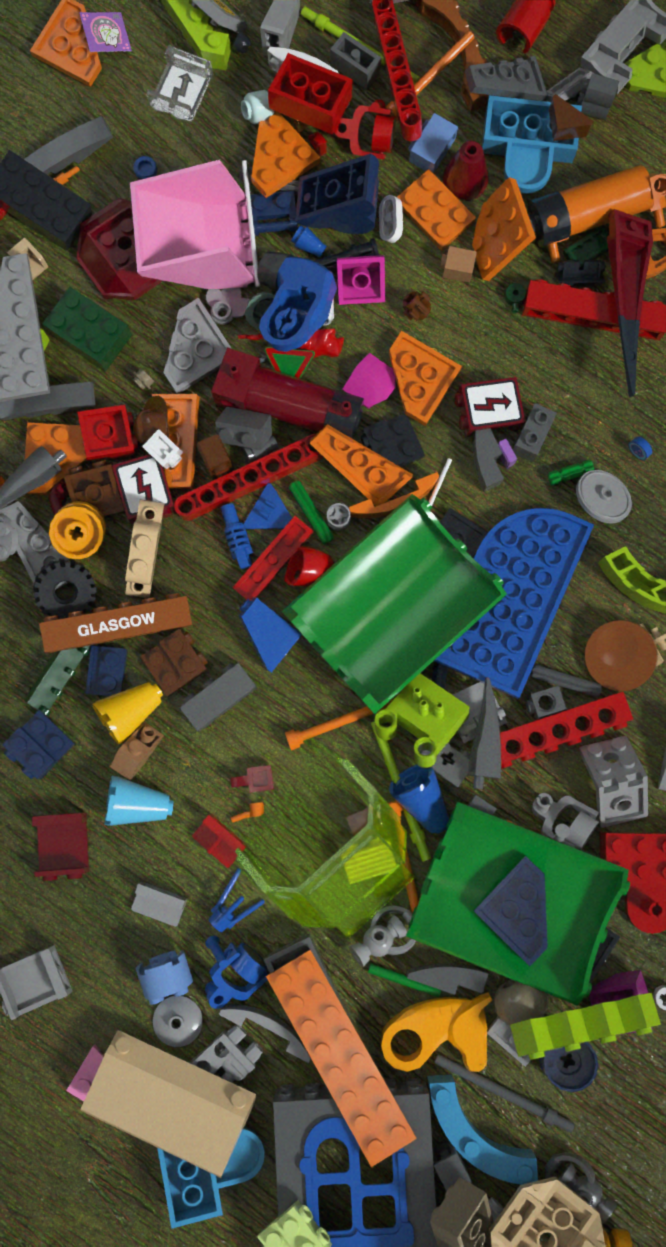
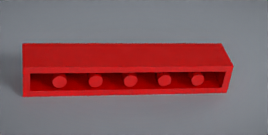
(588, 308)

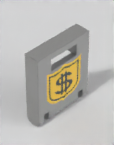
(221, 14)

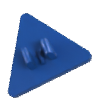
(268, 511)

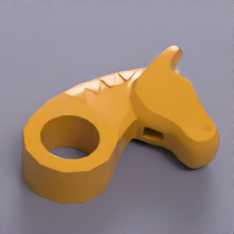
(441, 1019)

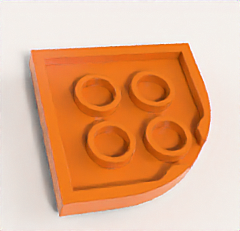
(501, 229)

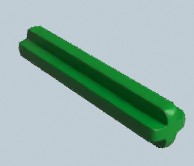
(311, 512)

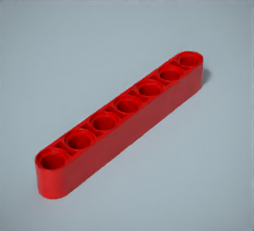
(397, 69)
(242, 486)

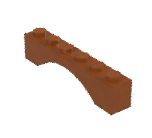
(447, 15)

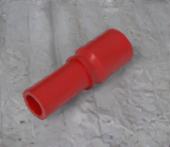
(528, 18)

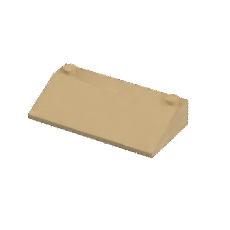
(169, 1103)

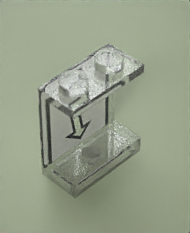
(181, 84)

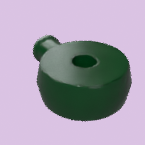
(515, 300)

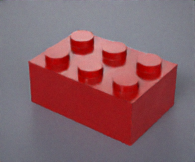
(310, 93)

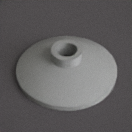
(177, 1008)

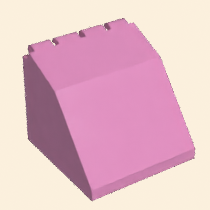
(193, 228)

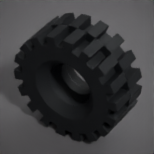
(59, 572)

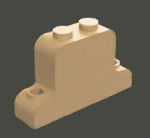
(144, 548)

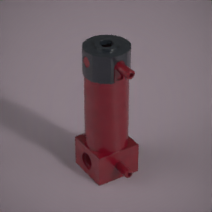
(249, 386)

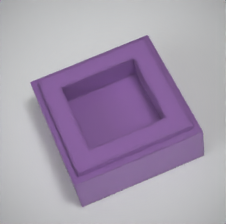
(508, 457)

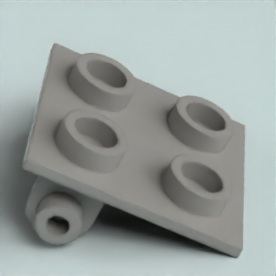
(473, 698)

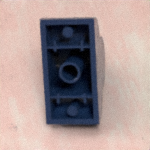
(340, 196)

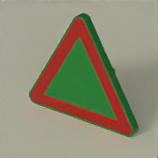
(290, 362)

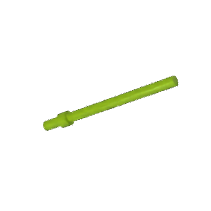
(323, 23)
(417, 835)

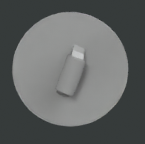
(603, 496)

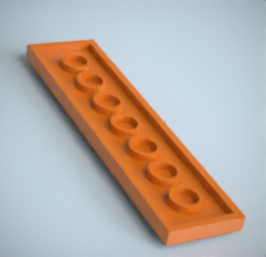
(341, 1058)

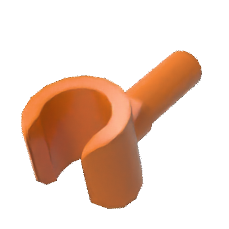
(256, 810)

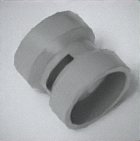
(338, 512)

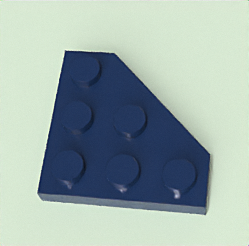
(518, 911)

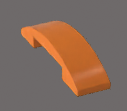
(367, 510)

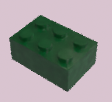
(87, 329)

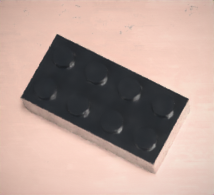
(41, 201)

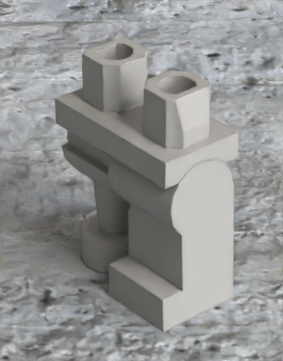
(229, 1054)

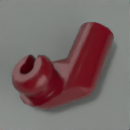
(57, 496)

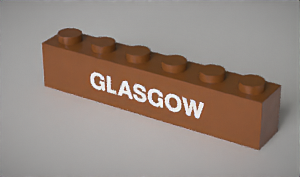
(115, 624)

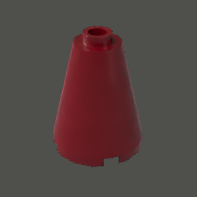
(467, 172)

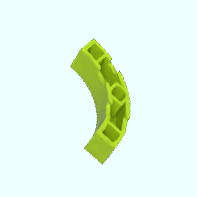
(633, 580)

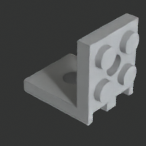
(617, 781)

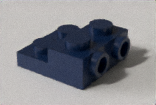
(38, 745)

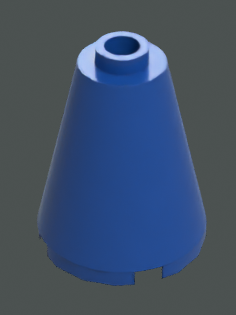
(421, 797)

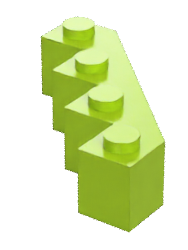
(199, 32)
(585, 1025)

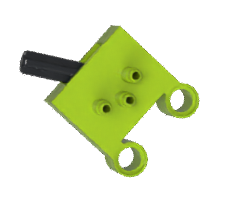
(425, 712)

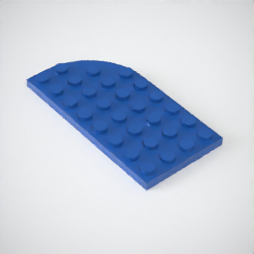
(535, 560)

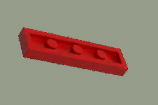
(273, 559)

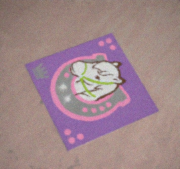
(105, 31)

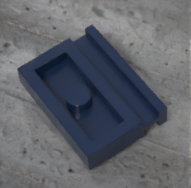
(106, 671)

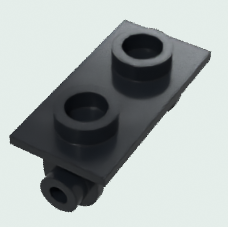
(591, 274)

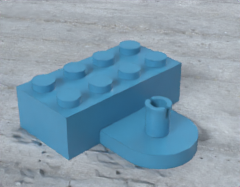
(524, 136)
(194, 1193)

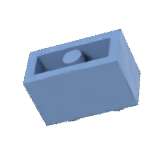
(433, 144)

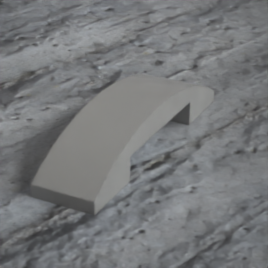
(238, 1013)

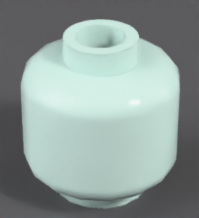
(256, 107)

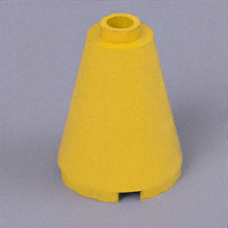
(127, 709)

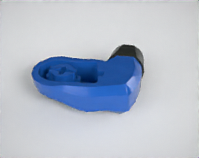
(301, 299)

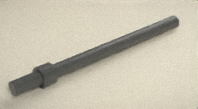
(547, 1114)

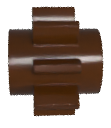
(417, 305)

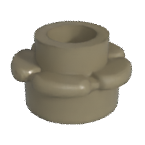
(143, 379)

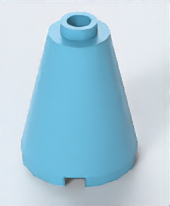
(135, 803)

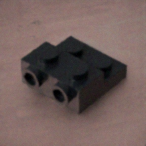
(394, 440)

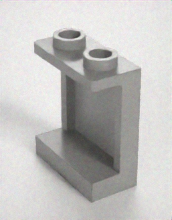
(33, 982)

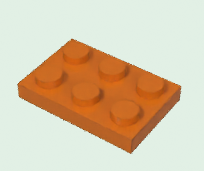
(435, 210)

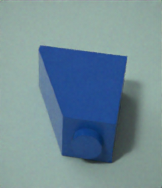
(268, 632)

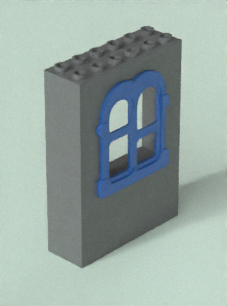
(309, 1117)

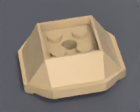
(549, 1208)

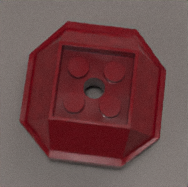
(101, 254)

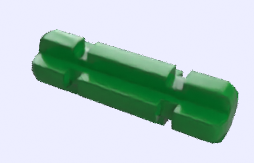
(570, 472)

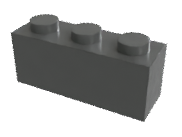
(217, 696)

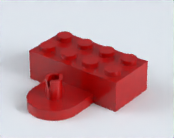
(646, 860)

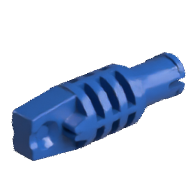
(236, 536)

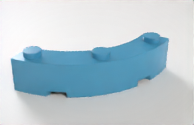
(496, 1160)

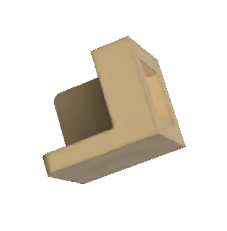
(36, 260)

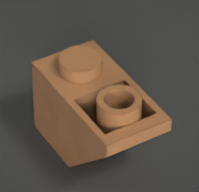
(136, 751)

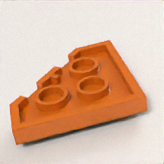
(65, 45)
(280, 155)
(421, 376)
(53, 438)

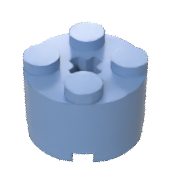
(164, 976)

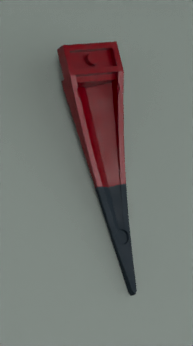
(629, 255)

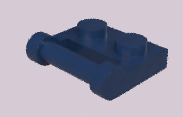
(274, 207)

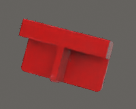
(218, 840)

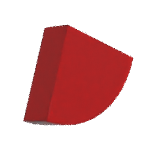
(318, 143)

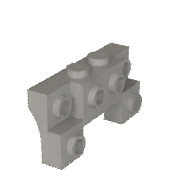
(621, 37)

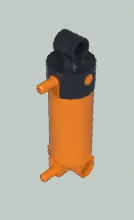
(588, 205)

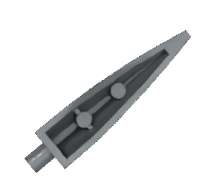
(30, 475)
(486, 748)

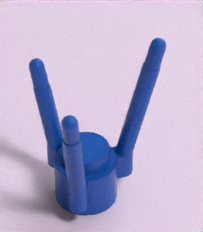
(223, 916)

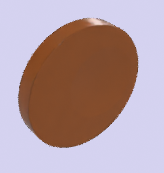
(621, 655)

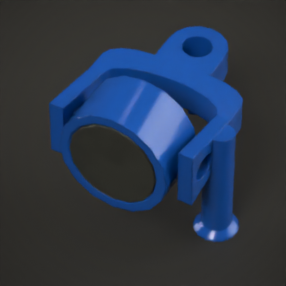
(244, 962)

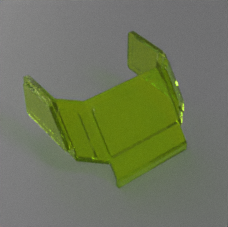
(354, 880)

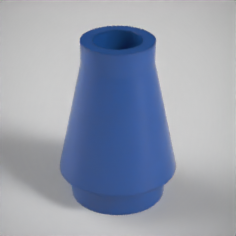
(308, 241)

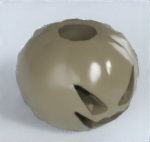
(519, 1002)

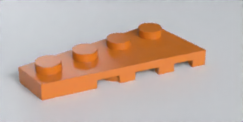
(182, 425)
(364, 468)

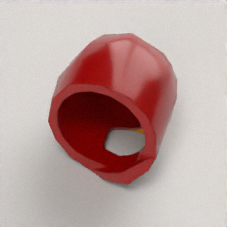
(310, 562)

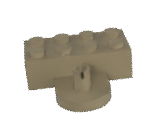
(463, 1217)

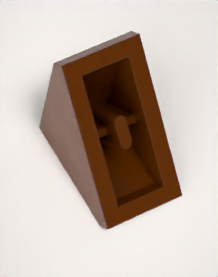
(567, 120)

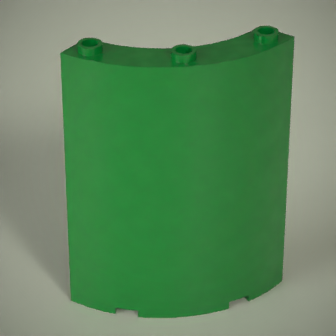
(394, 602)
(473, 862)

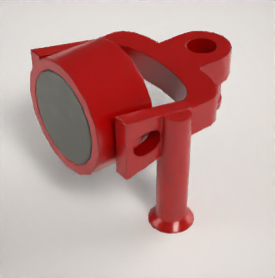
(382, 132)

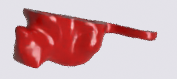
(322, 342)

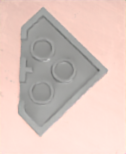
(195, 347)

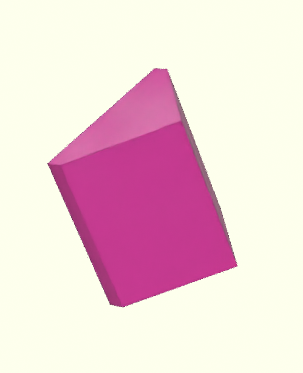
(361, 279)

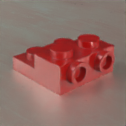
(107, 432)

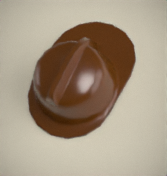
(151, 419)

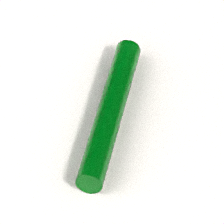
(401, 979)

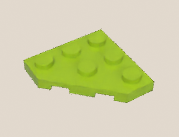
(649, 71)

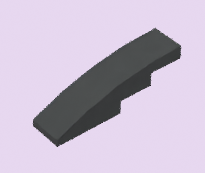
(71, 146)
(60, 400)

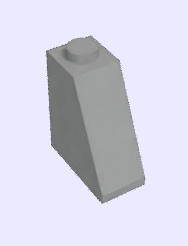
(279, 24)

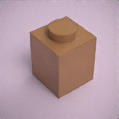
(458, 264)

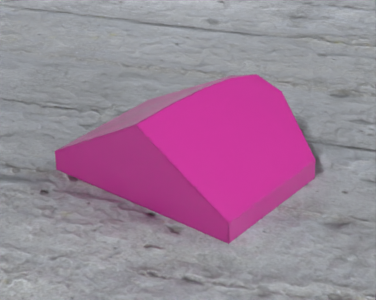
(371, 381)

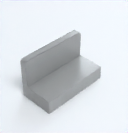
(158, 903)

